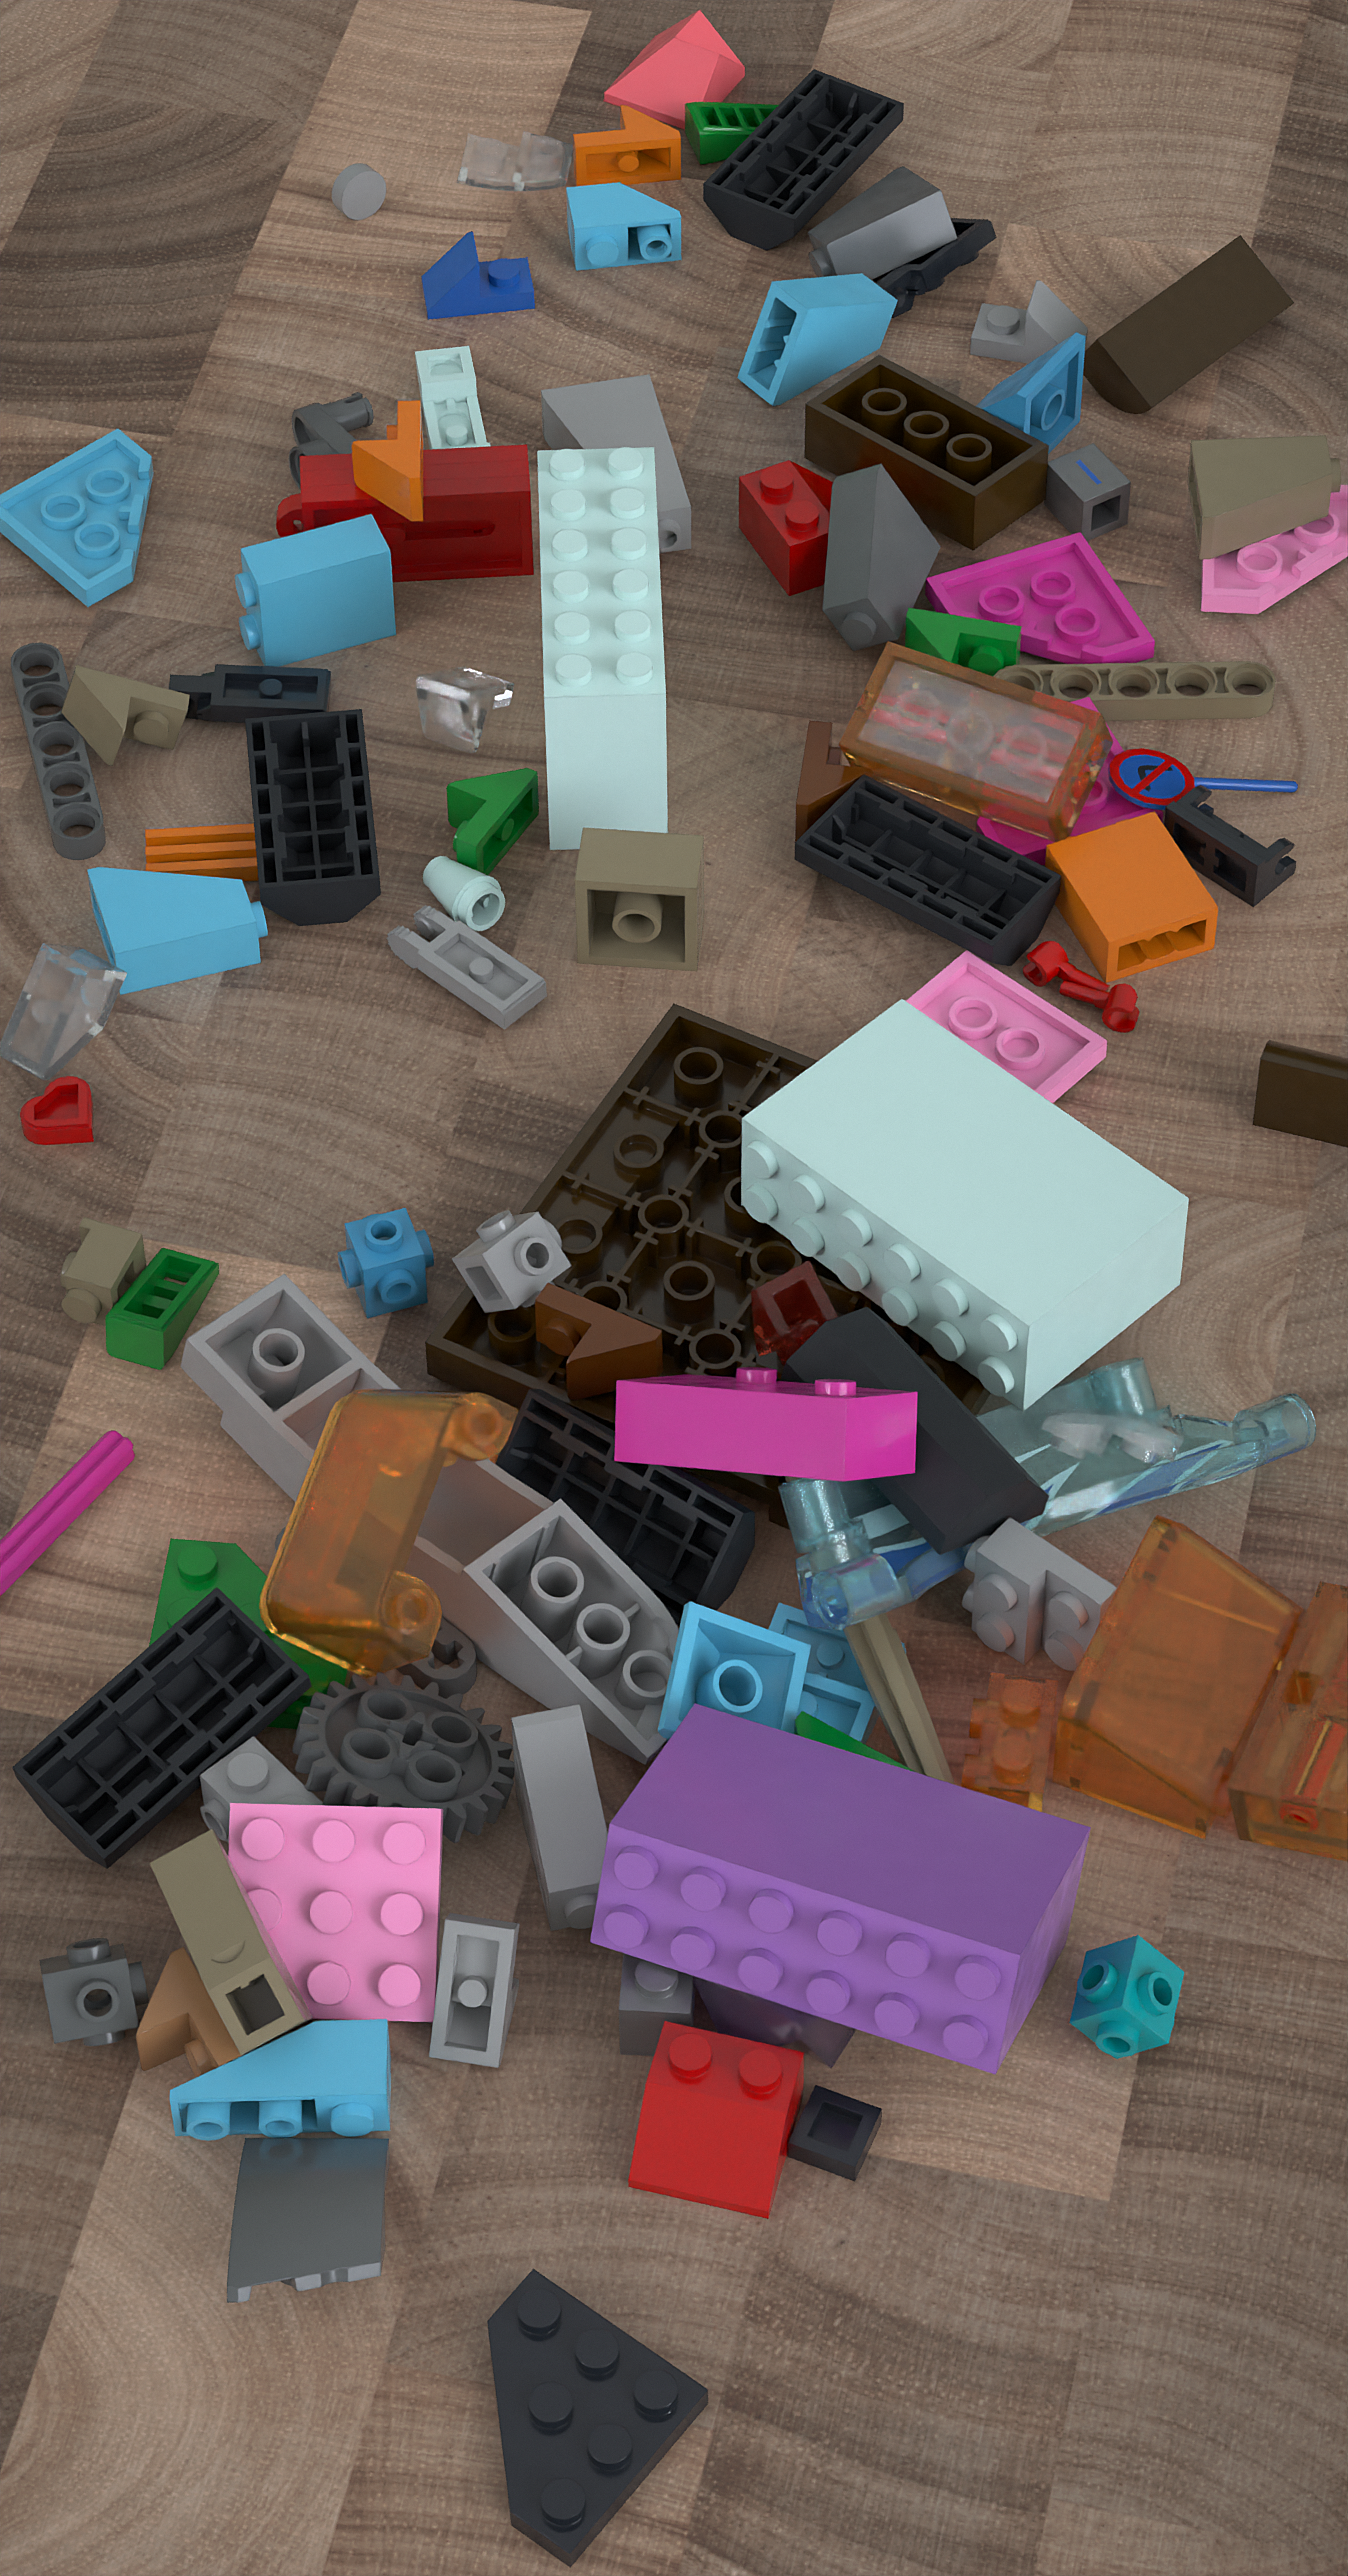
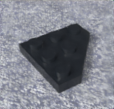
(578, 2414)

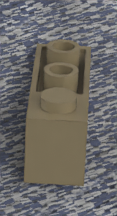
(229, 1943)

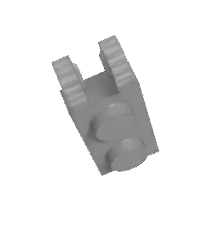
(469, 966)

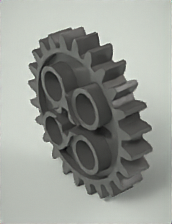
(404, 1752)

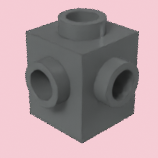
(98, 2017)

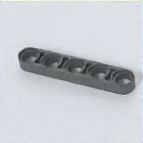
(62, 769)

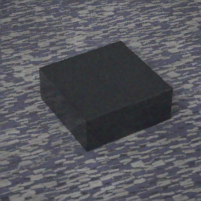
(835, 2133)

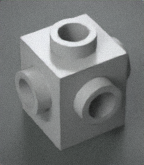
(512, 1260)

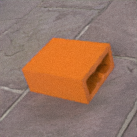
(1132, 897)

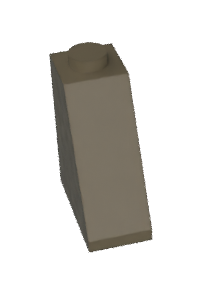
(1257, 488)

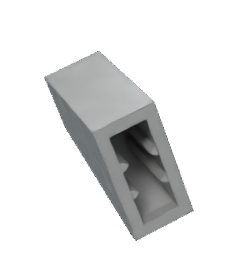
(560, 1812)

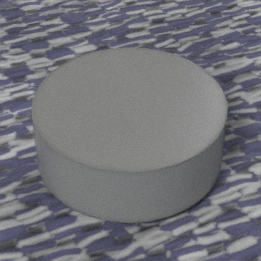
(358, 191)

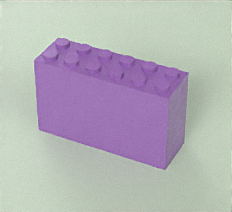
(840, 1886)

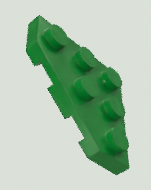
(199, 1567)

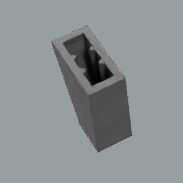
(882, 228)
(874, 558)

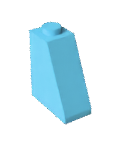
(813, 332)
(174, 925)

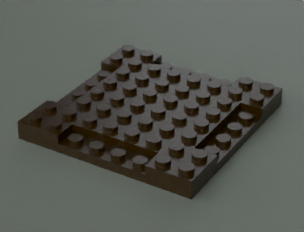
(662, 1234)

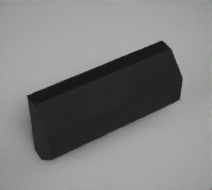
(798, 158)
(313, 815)
(931, 871)
(962, 1474)
(655, 1518)
(158, 1727)

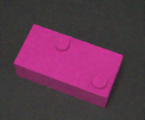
(766, 1425)

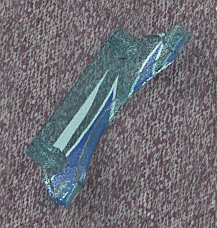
(874, 1560)

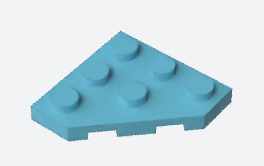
(84, 516)

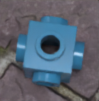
(386, 1262)

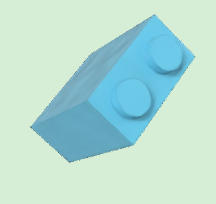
(316, 592)

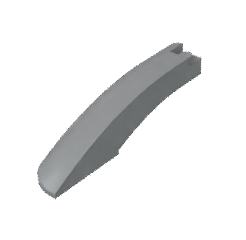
(506, 1562)

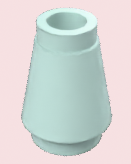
(465, 893)

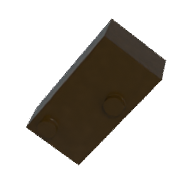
(947, 457)

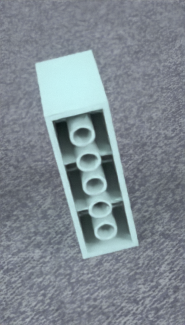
(602, 642)
(962, 1203)

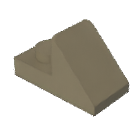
(117, 707)

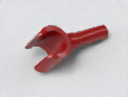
(1051, 961)
(1118, 1004)

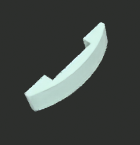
(450, 398)

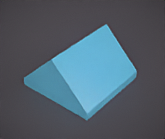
(733, 1670)

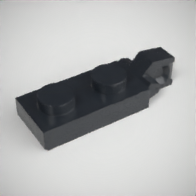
(929, 270)
(254, 692)

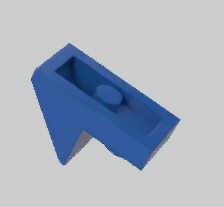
(467, 287)

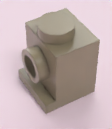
(100, 1270)

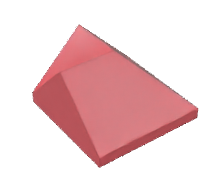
(678, 68)

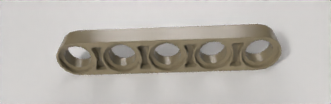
(1160, 682)

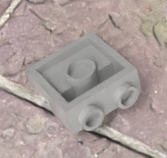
(1033, 1597)

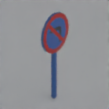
(1158, 779)

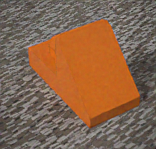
(634, 155)
(394, 467)

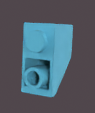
(620, 227)

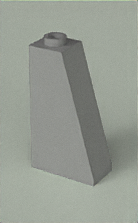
(618, 416)

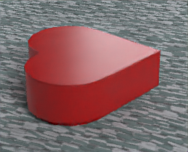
(60, 1114)

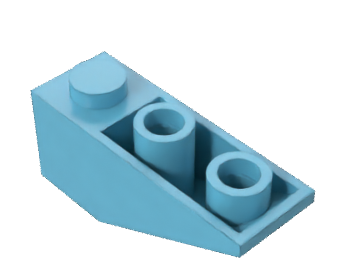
(305, 2082)

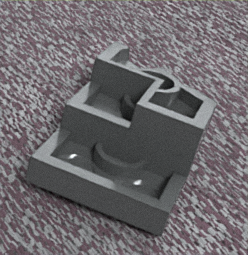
(307, 2213)

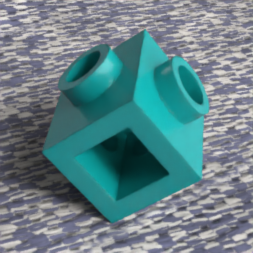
(1127, 1997)

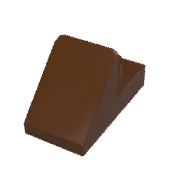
(822, 776)
(598, 1340)

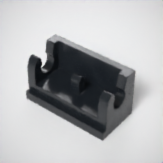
(1226, 852)

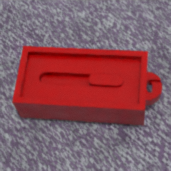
(472, 512)

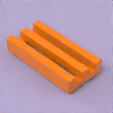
(201, 849)

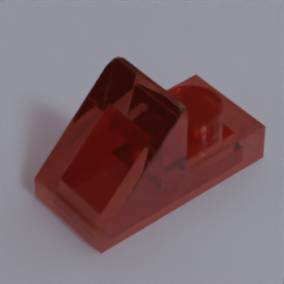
(789, 1311)

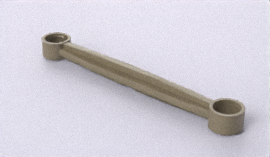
(897, 1695)

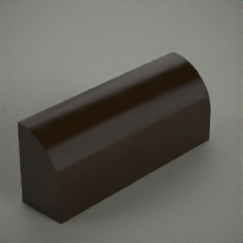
(1184, 329)
(1303, 1093)

